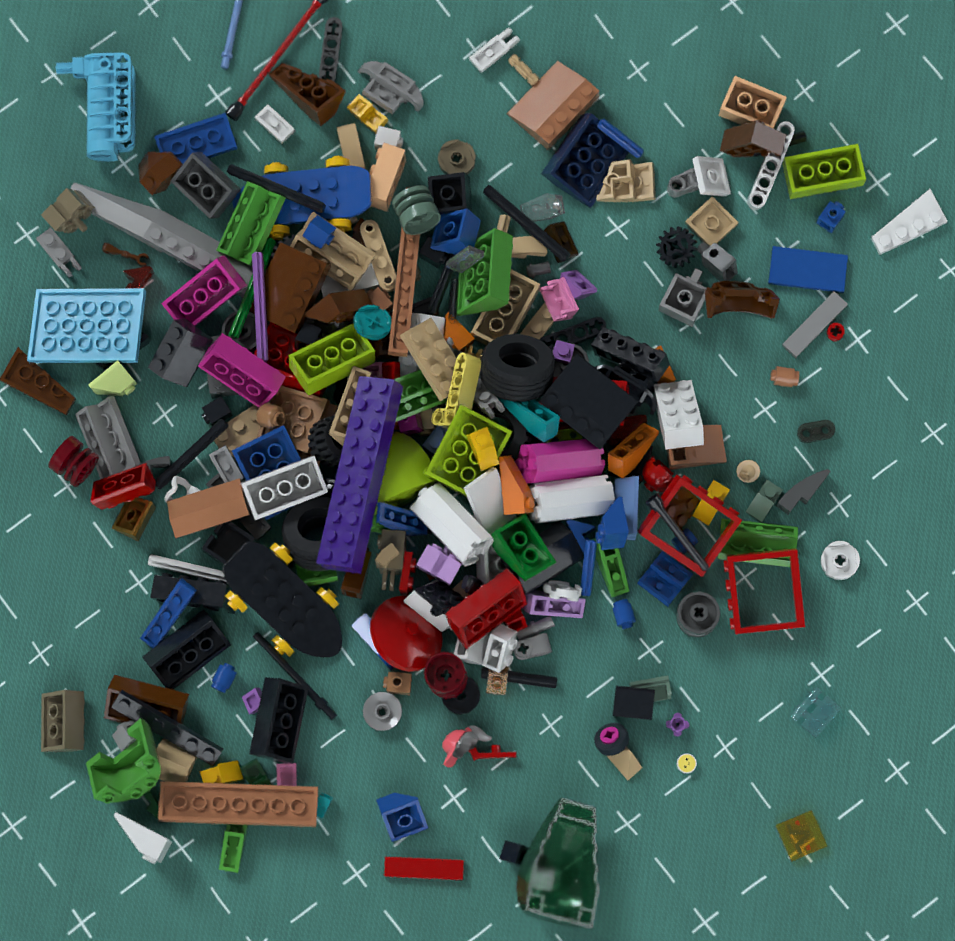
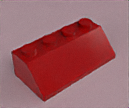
(486, 608)

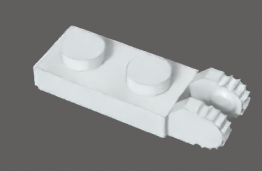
(493, 50)

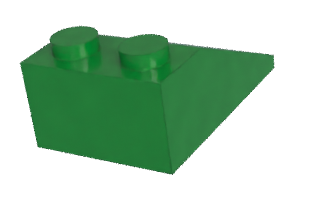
(522, 548)

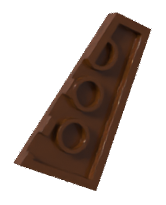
(36, 383)

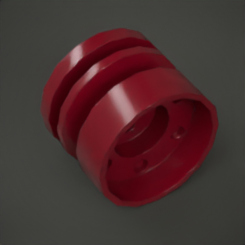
(71, 460)
(436, 670)

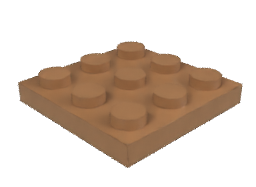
(300, 414)

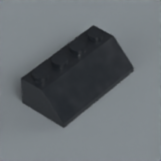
(186, 650)

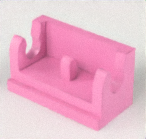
(559, 300)

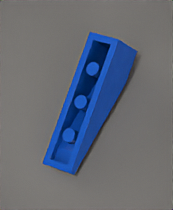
(400, 519)

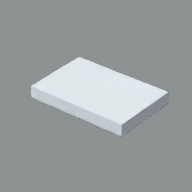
(487, 500)

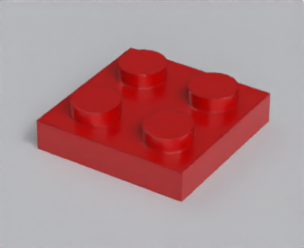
(409, 567)

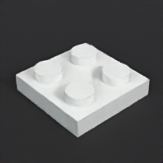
(711, 176)

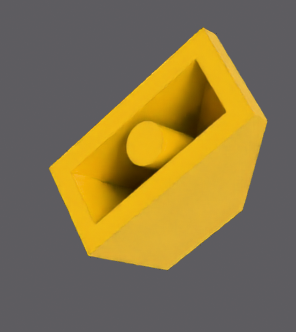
(483, 448)
(706, 512)

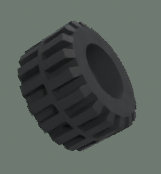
(322, 443)

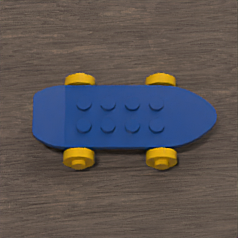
(339, 186)

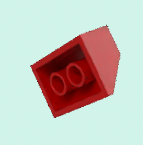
(123, 487)

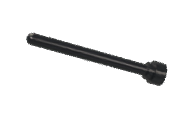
(656, 504)

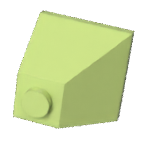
(113, 381)

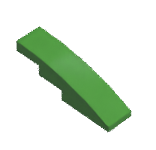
(233, 847)

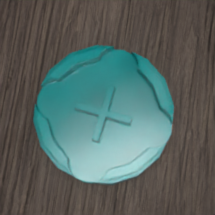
(372, 322)

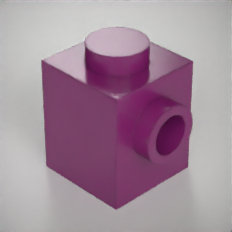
(411, 425)

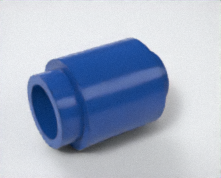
(624, 614)
(223, 677)

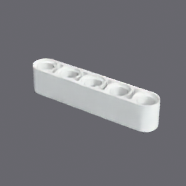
(769, 175)

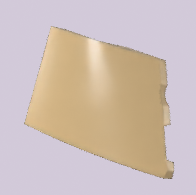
(628, 182)

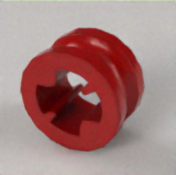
(832, 327)

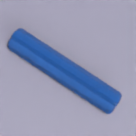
(620, 138)
(588, 567)

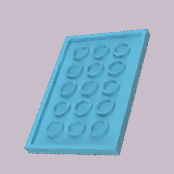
(86, 325)

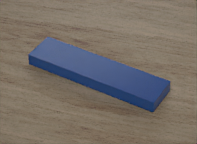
(168, 613)

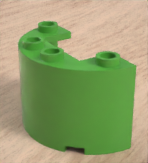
(128, 773)

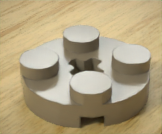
(458, 148)

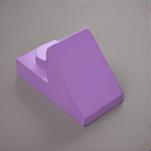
(578, 284)

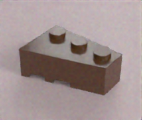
(751, 139)

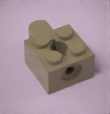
(395, 566)

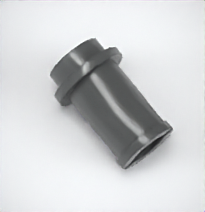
(538, 269)

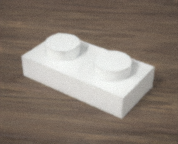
(274, 124)

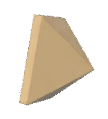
(626, 763)

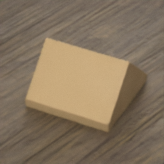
(174, 762)

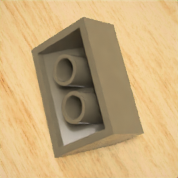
(62, 721)

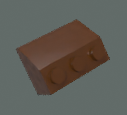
(339, 306)

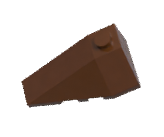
(313, 95)

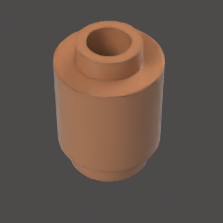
(784, 376)

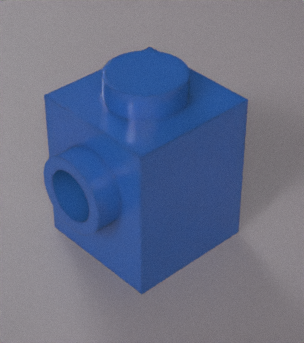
(319, 232)

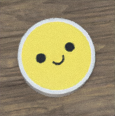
(686, 763)

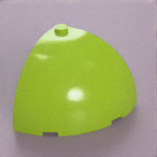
(404, 472)

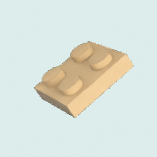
(711, 222)

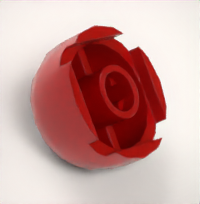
(656, 475)

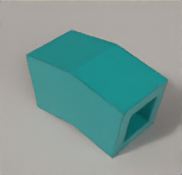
(323, 804)

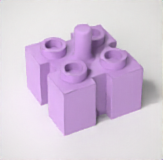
(439, 563)

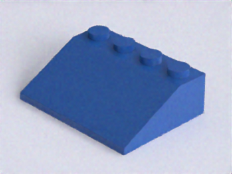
(266, 455)

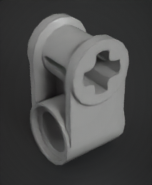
(686, 181)
(536, 646)

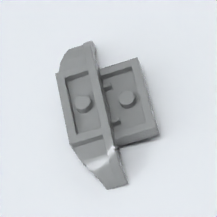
(390, 87)

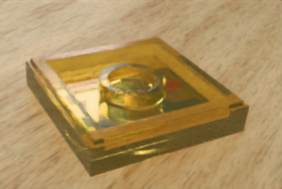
(801, 835)

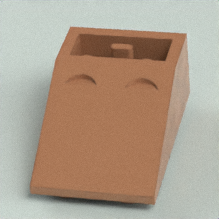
(710, 453)

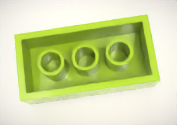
(824, 171)
(331, 359)

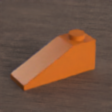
(631, 450)
(515, 491)

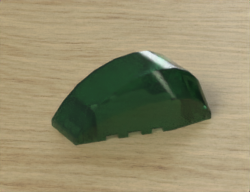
(561, 869)

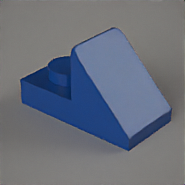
(580, 530)

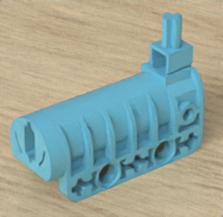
(104, 102)

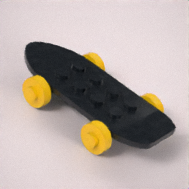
(283, 600)

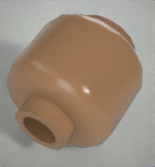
(270, 416)

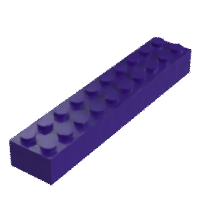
(359, 474)

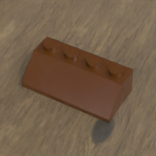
(165, 700)

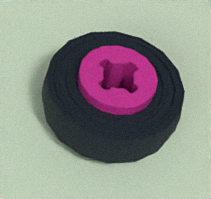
(611, 739)

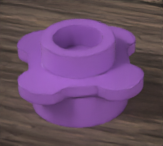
(677, 719)

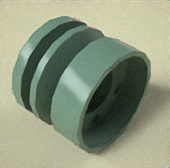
(416, 210)

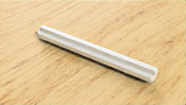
(185, 568)

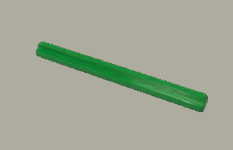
(249, 294)

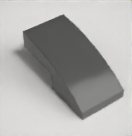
(160, 462)

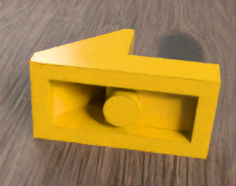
(223, 773)

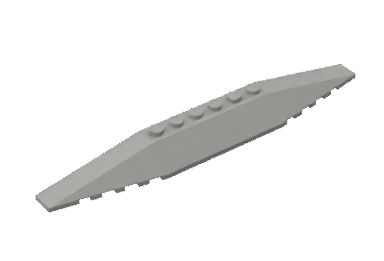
(162, 232)

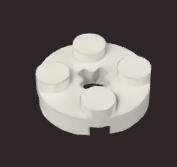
(847, 552)
(562, 589)

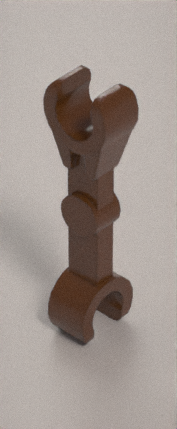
(110, 249)

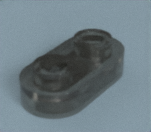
(815, 431)

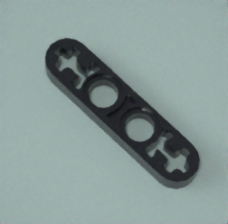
(570, 332)

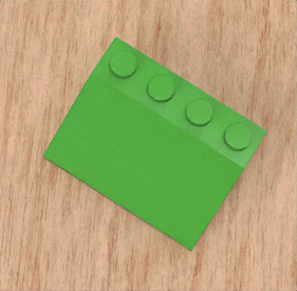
(487, 282)

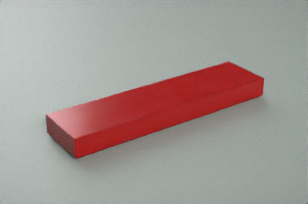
(423, 868)

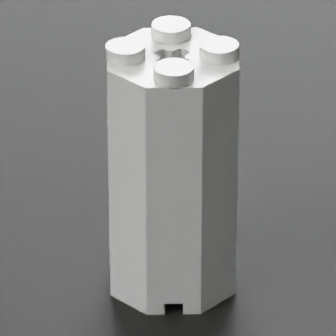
(571, 498)
(452, 524)

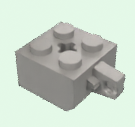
(678, 289)

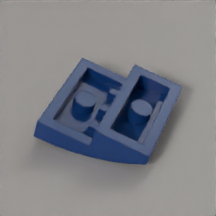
(665, 578)

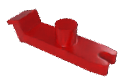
(495, 753)

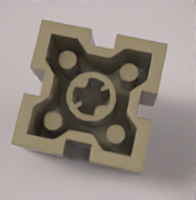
(68, 211)

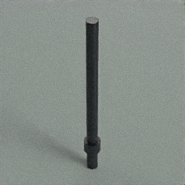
(319, 701)

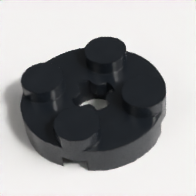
(466, 704)

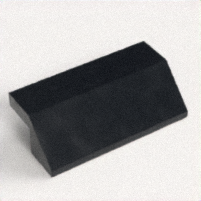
(564, 550)

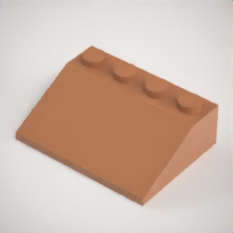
(554, 104)

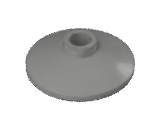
(380, 701)

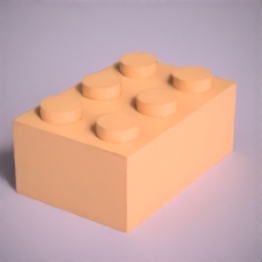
(751, 102)
(386, 175)

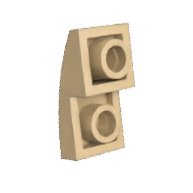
(527, 246)

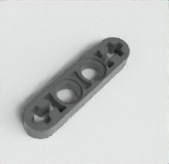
(328, 52)

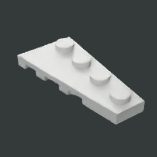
(911, 223)

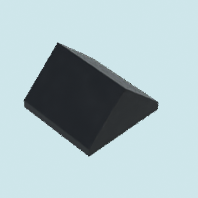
(633, 702)

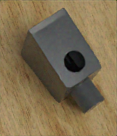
(718, 261)

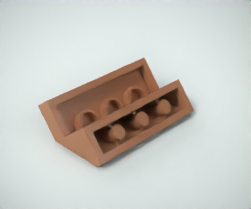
(207, 508)

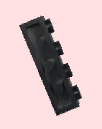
(630, 354)

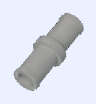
(535, 628)

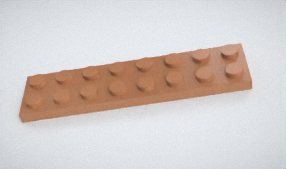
(238, 804)

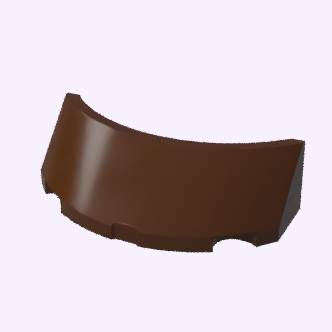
(740, 297)

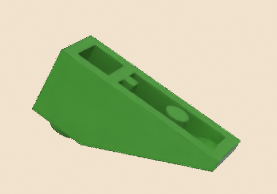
(612, 570)

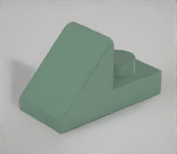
(764, 500)

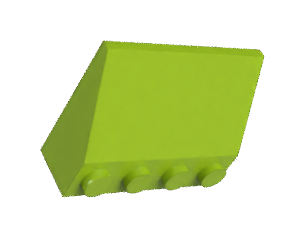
(454, 459)

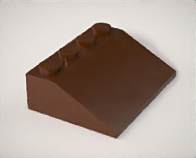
(292, 286)

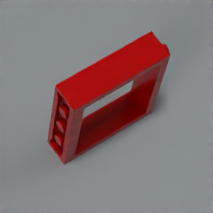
(667, 496)
(796, 588)

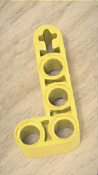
(461, 389)

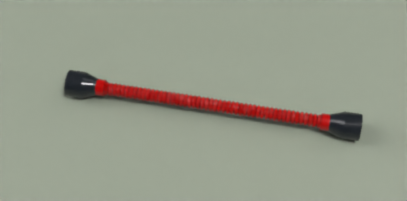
(236, 109)

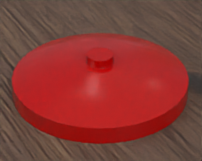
(403, 635)

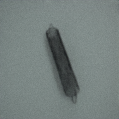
(455, 301)

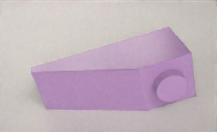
(540, 604)

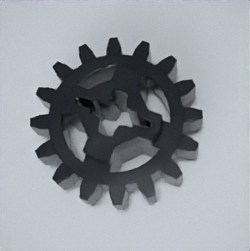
(682, 237)

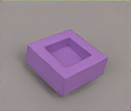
(563, 351)
(252, 700)

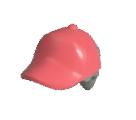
(460, 742)

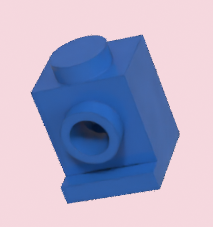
(830, 222)

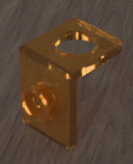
(497, 682)

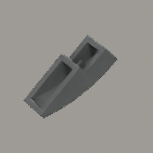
(802, 491)

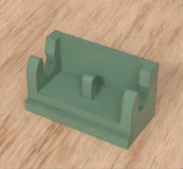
(660, 685)

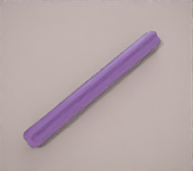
(260, 306)

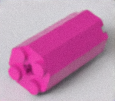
(559, 460)

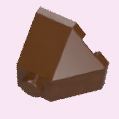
(158, 170)

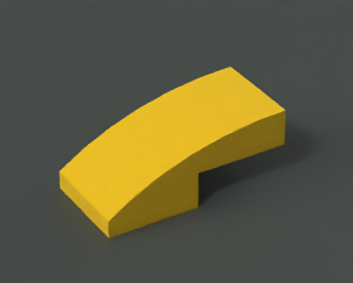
(367, 114)

